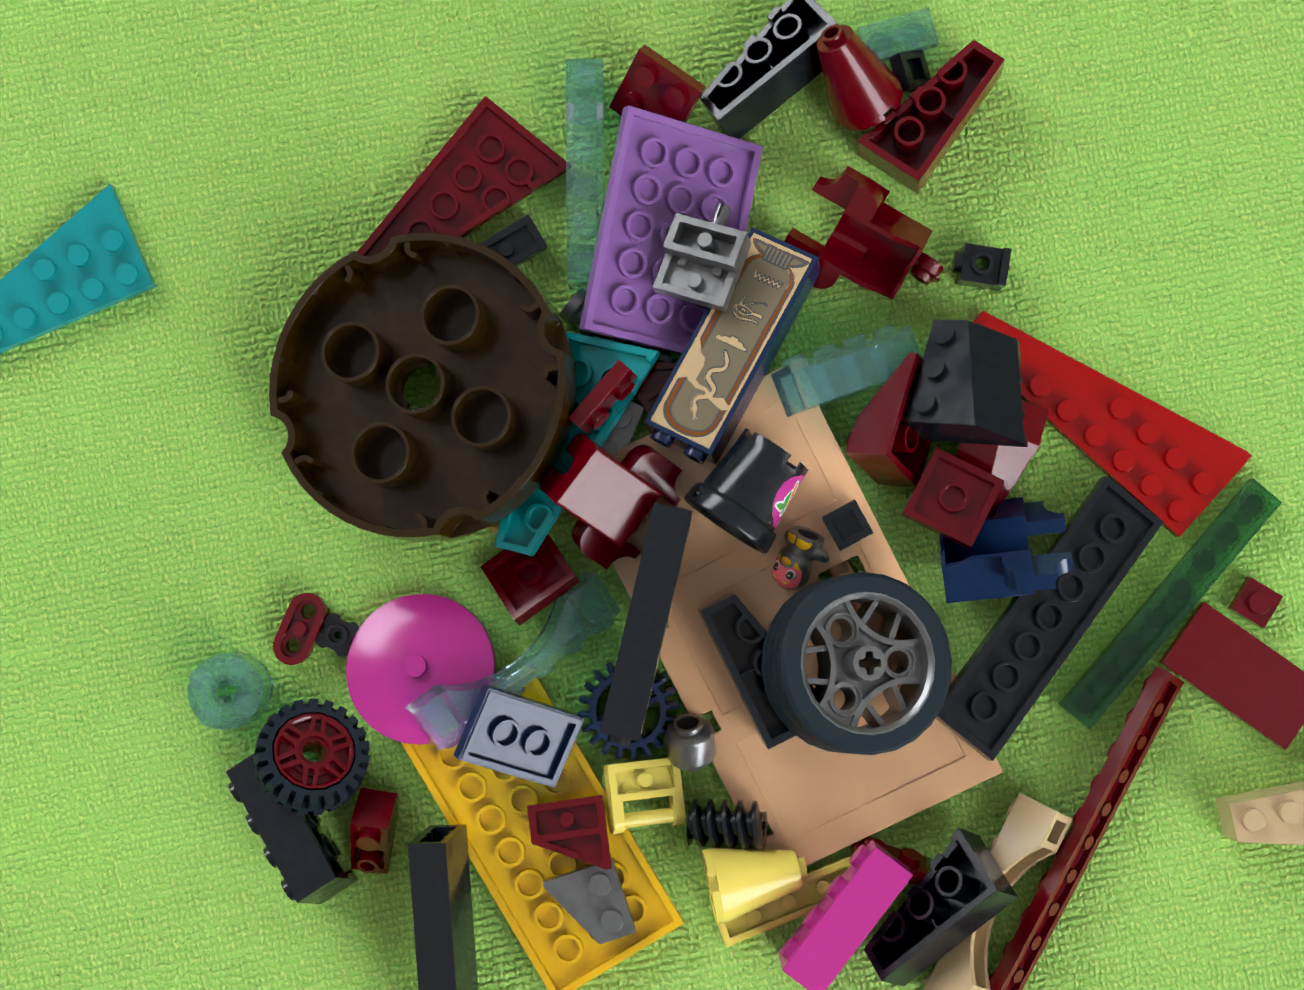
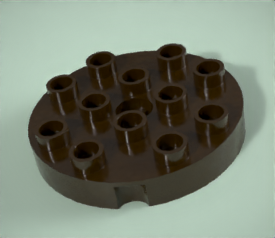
(498, 404)

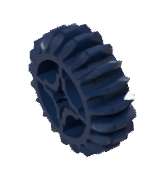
(659, 695)

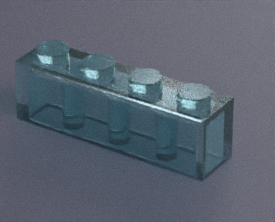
(842, 371)

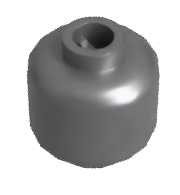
(690, 742)

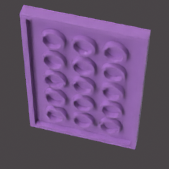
(654, 174)

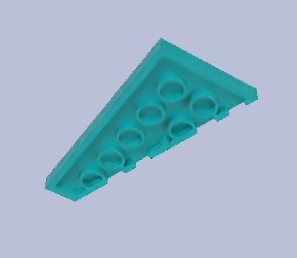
(74, 273)
(593, 358)

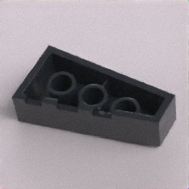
(769, 69)
(740, 646)
(291, 841)
(941, 911)

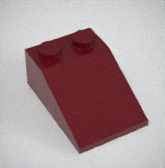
(882, 438)

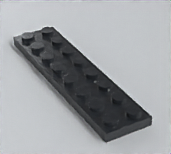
(1043, 628)

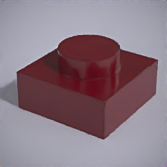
(1255, 602)

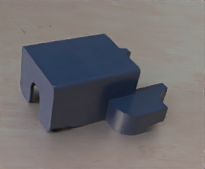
(1001, 558)

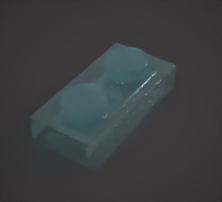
(900, 34)

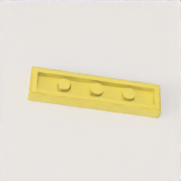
(787, 907)

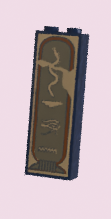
(733, 350)

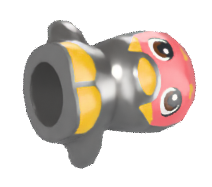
(794, 562)

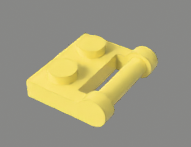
(643, 781)

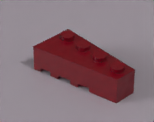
(930, 120)

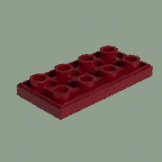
(1239, 674)

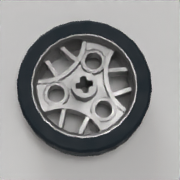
(857, 664)

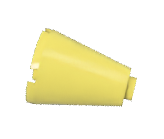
(749, 878)

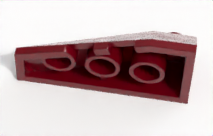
(1007, 461)

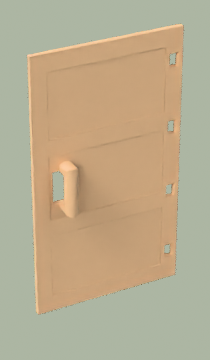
(810, 795)

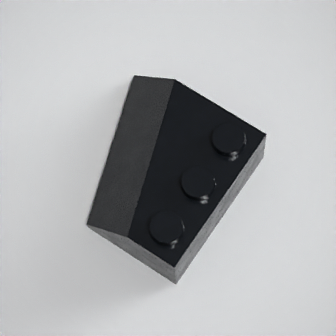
(969, 387)

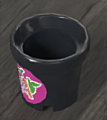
(749, 490)

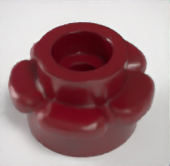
(926, 269)

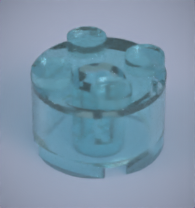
(225, 711)

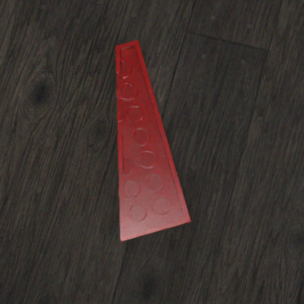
(1133, 440)

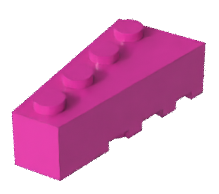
(843, 917)

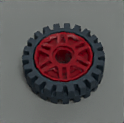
(304, 783)

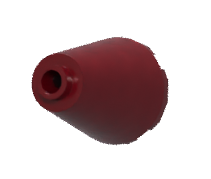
(856, 79)

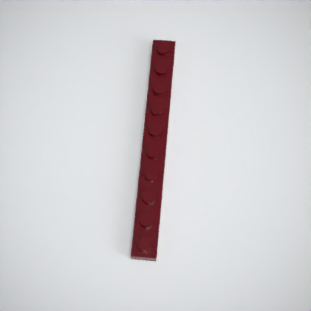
(1087, 831)

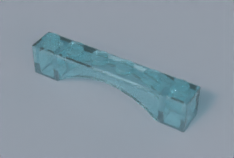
(584, 164)
(573, 618)

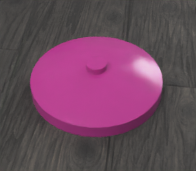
(408, 651)

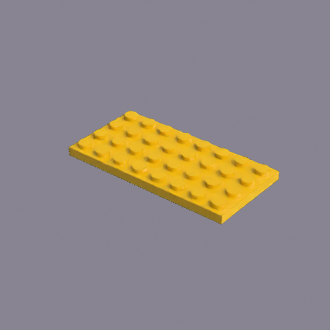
(514, 868)

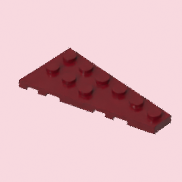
(471, 179)

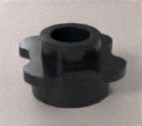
(328, 639)

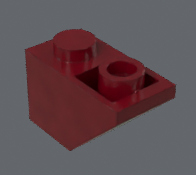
(373, 830)

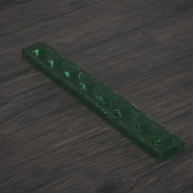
(1170, 603)

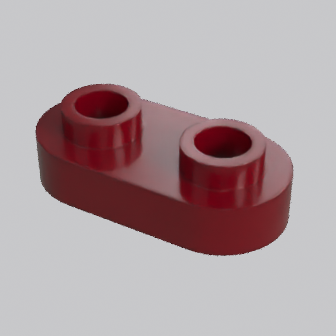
(300, 627)

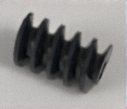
(726, 825)

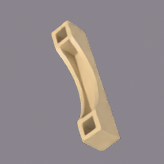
(1026, 838)

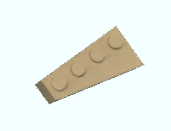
(1264, 815)

